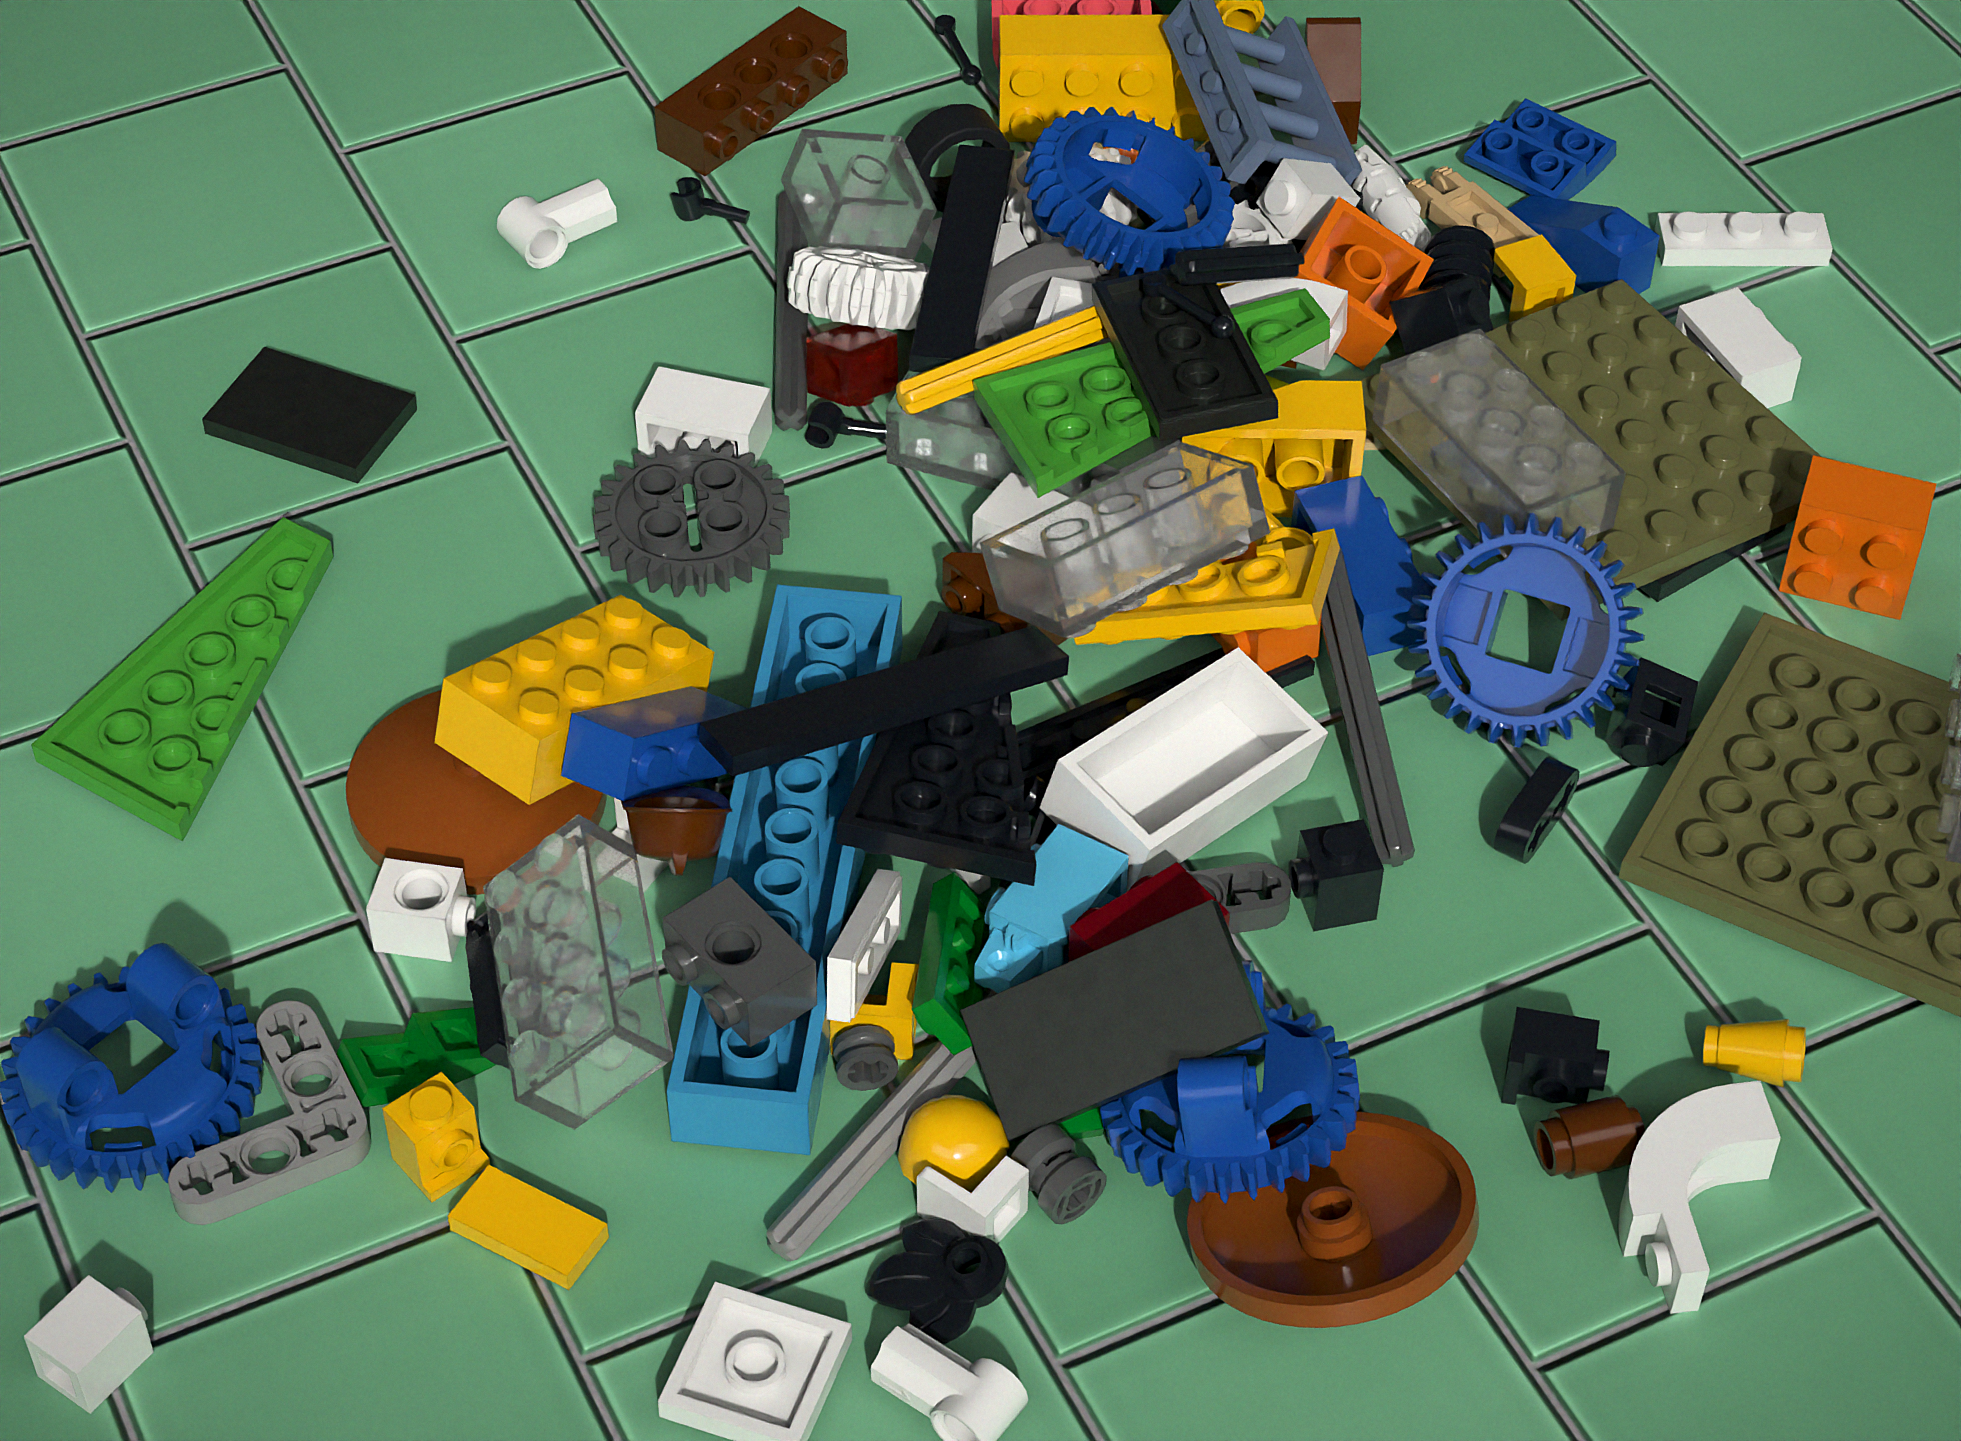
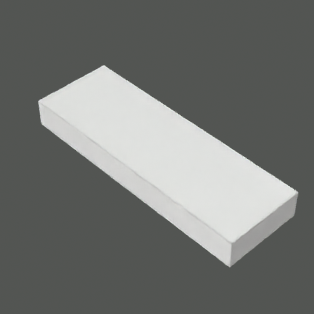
(863, 945)

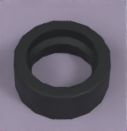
(941, 131)

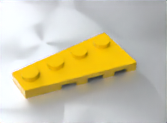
(1252, 594)

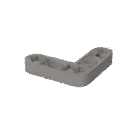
(309, 1120)

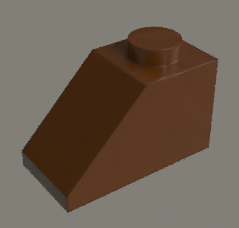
(1336, 52)

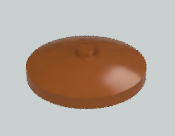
(434, 809)
(1349, 1242)

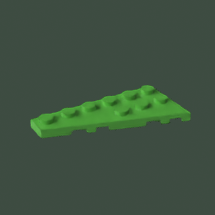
(1083, 409)
(178, 703)

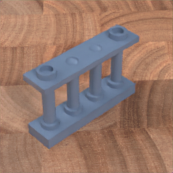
(1229, 107)

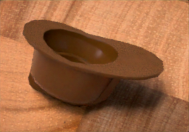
(677, 825)

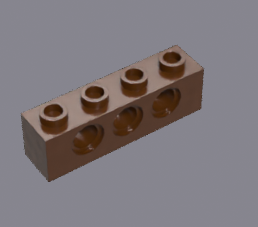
(751, 90)

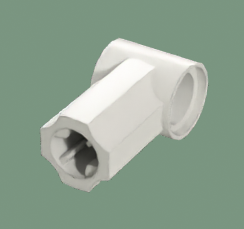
(544, 229)
(958, 1396)

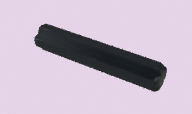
(1236, 264)

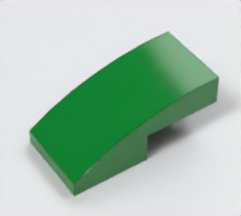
(395, 1063)

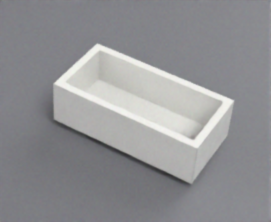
(1186, 766)

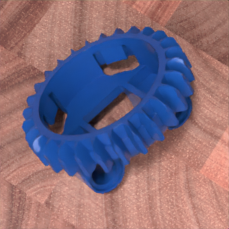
(1163, 181)
(1467, 613)
(64, 1092)
(1225, 1118)

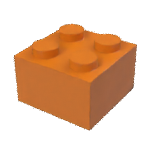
(1374, 268)
(1857, 537)

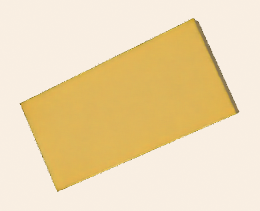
(528, 1227)

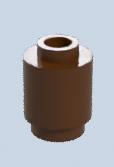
(1588, 1137)

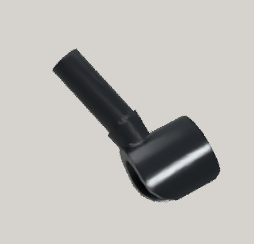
(692, 204)
(829, 420)

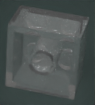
(858, 192)

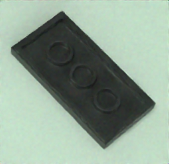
(1176, 363)
(1114, 1020)

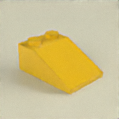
(1308, 445)

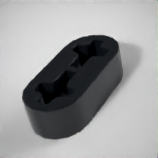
(1536, 810)

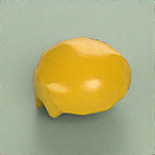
(955, 1138)

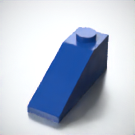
(1593, 240)

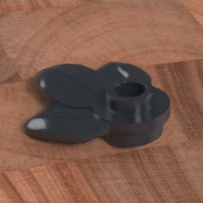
(930, 1278)

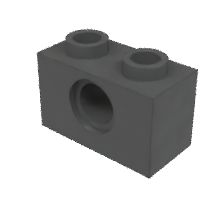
(739, 962)

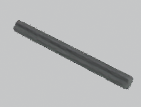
(790, 327)
(1364, 721)

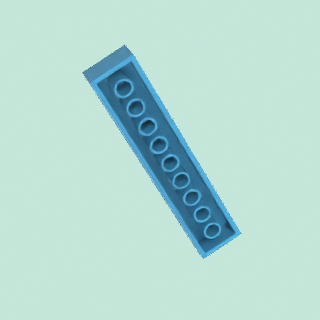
(788, 861)

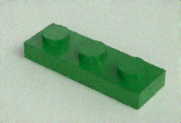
(946, 967)

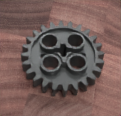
(645, 521)

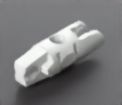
(1388, 198)

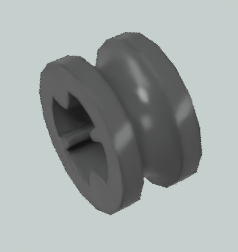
(865, 1058)

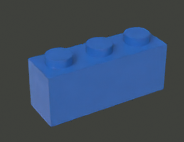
(1374, 556)
(644, 743)

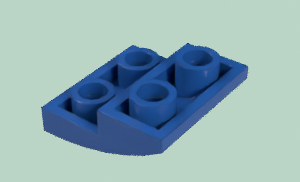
(1541, 152)

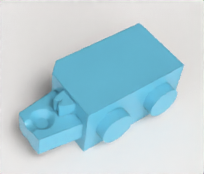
(1033, 922)

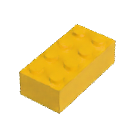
(1088, 62)
(517, 705)

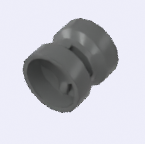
(1061, 1178)

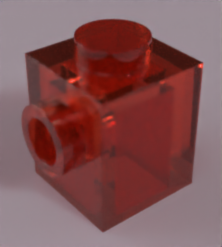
(852, 364)

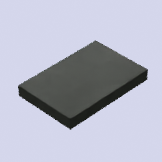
(310, 414)

